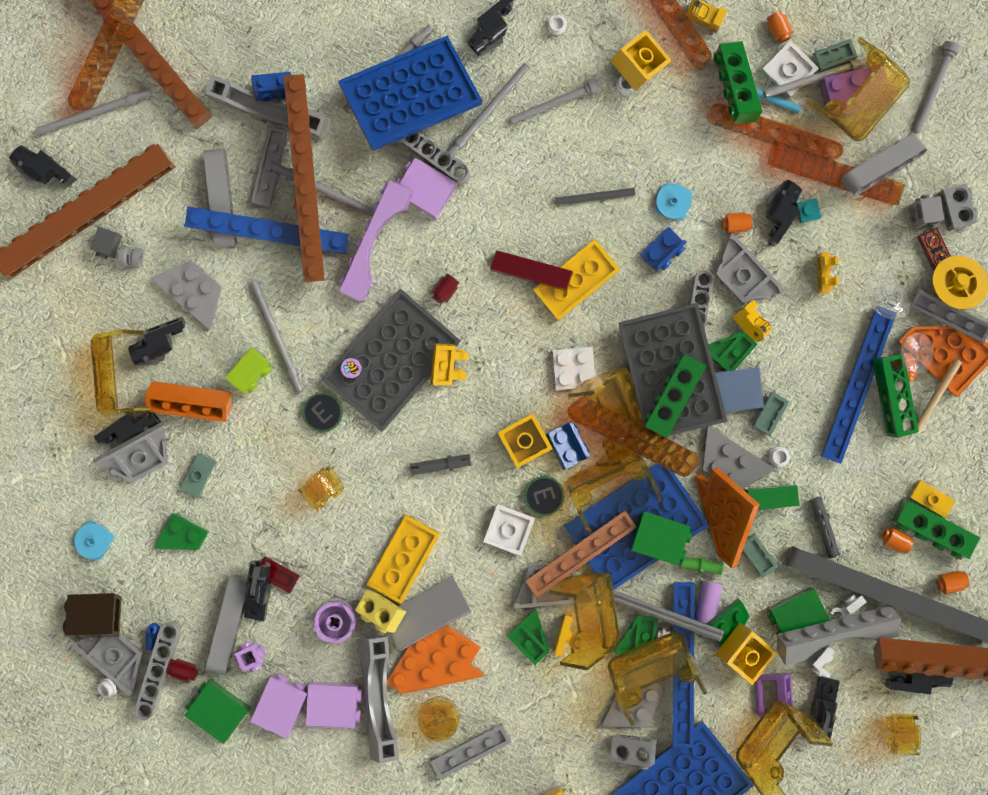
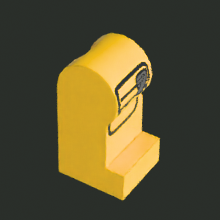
(706, 14)
(752, 322)

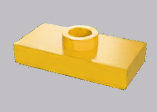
(932, 499)
(564, 634)

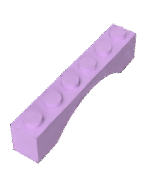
(359, 279)

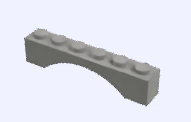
(272, 111)
(803, 642)
(380, 728)

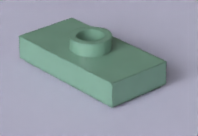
(834, 55)
(770, 414)
(198, 475)
(759, 556)

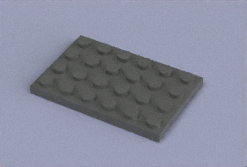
(651, 351)
(393, 358)

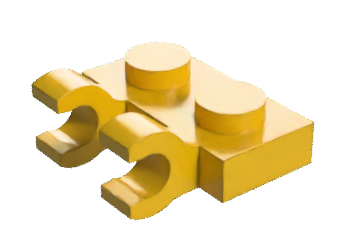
(824, 264)
(443, 364)

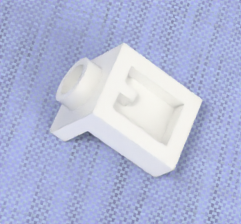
(821, 658)

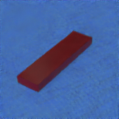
(531, 270)

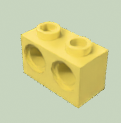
(381, 608)

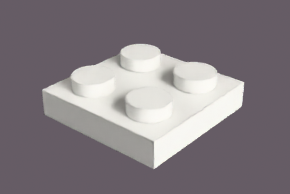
(789, 66)
(572, 367)
(509, 529)

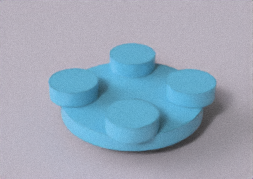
(673, 201)
(93, 540)

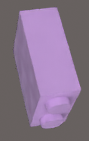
(430, 187)
(333, 704)
(280, 705)

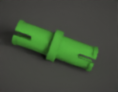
(702, 565)

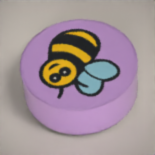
(351, 368)

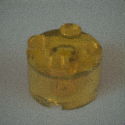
(321, 487)
(430, 726)
(904, 735)

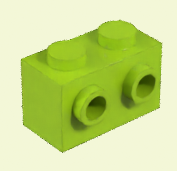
(249, 371)

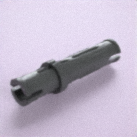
(440, 464)
(832, 550)

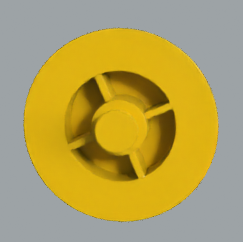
(960, 282)

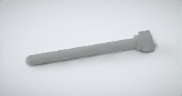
(949, 50)
(589, 87)

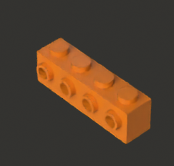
(189, 401)

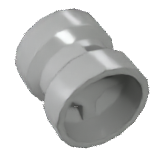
(130, 256)

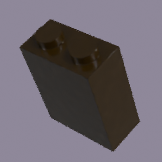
(92, 615)

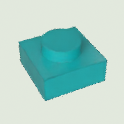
(808, 210)

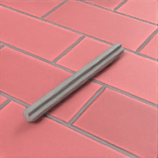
(668, 616)

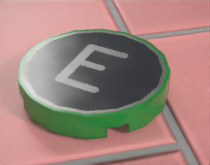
(322, 412)
(544, 495)

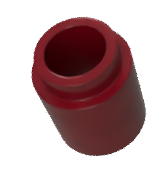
(444, 289)
(182, 670)

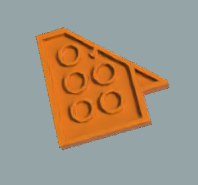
(947, 346)
(728, 513)
(435, 662)

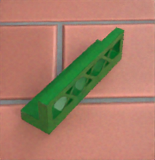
(888, 396)

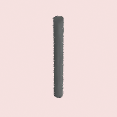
(595, 196)

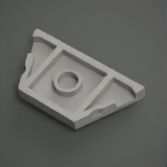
(745, 274)
(192, 290)
(137, 455)
(732, 459)
(527, 598)
(114, 657)
(641, 713)

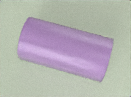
(708, 601)

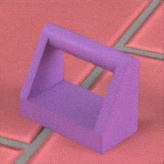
(784, 689)

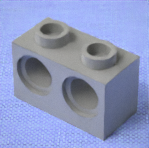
(952, 208)
(926, 211)
(633, 745)

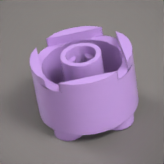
(335, 633)

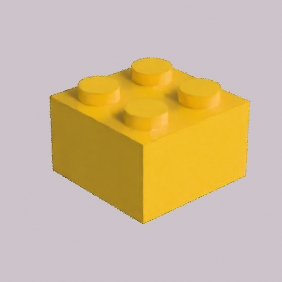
(640, 60)
(525, 440)
(746, 653)

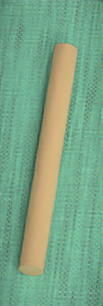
(938, 393)

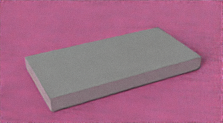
(430, 613)

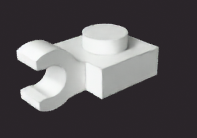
(851, 604)

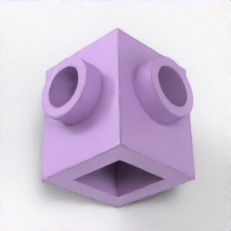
(244, 661)

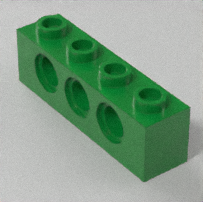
(749, 108)
(665, 426)
(965, 540)

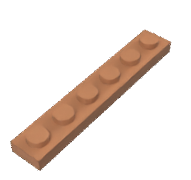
(580, 553)

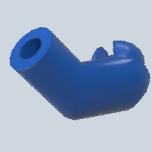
(151, 635)

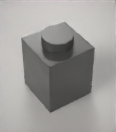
(106, 243)

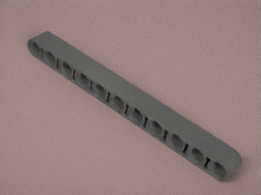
(887, 593)

